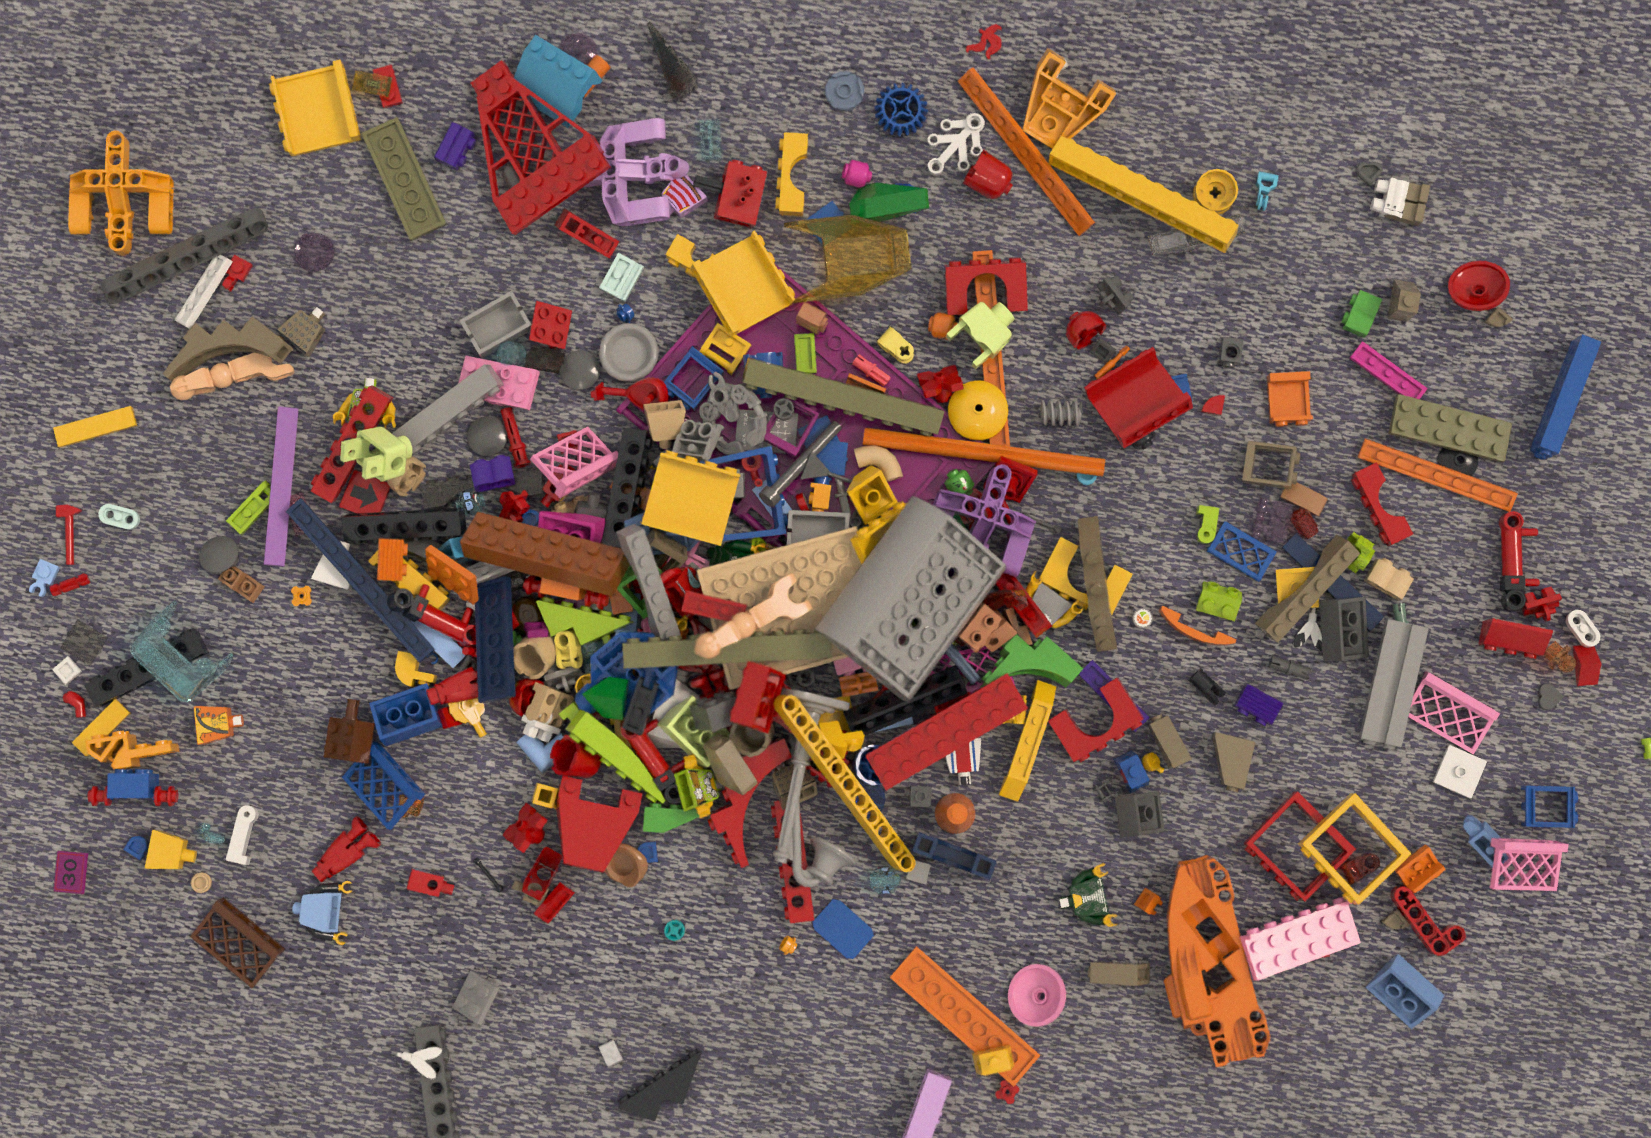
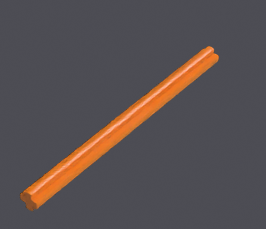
(983, 451)

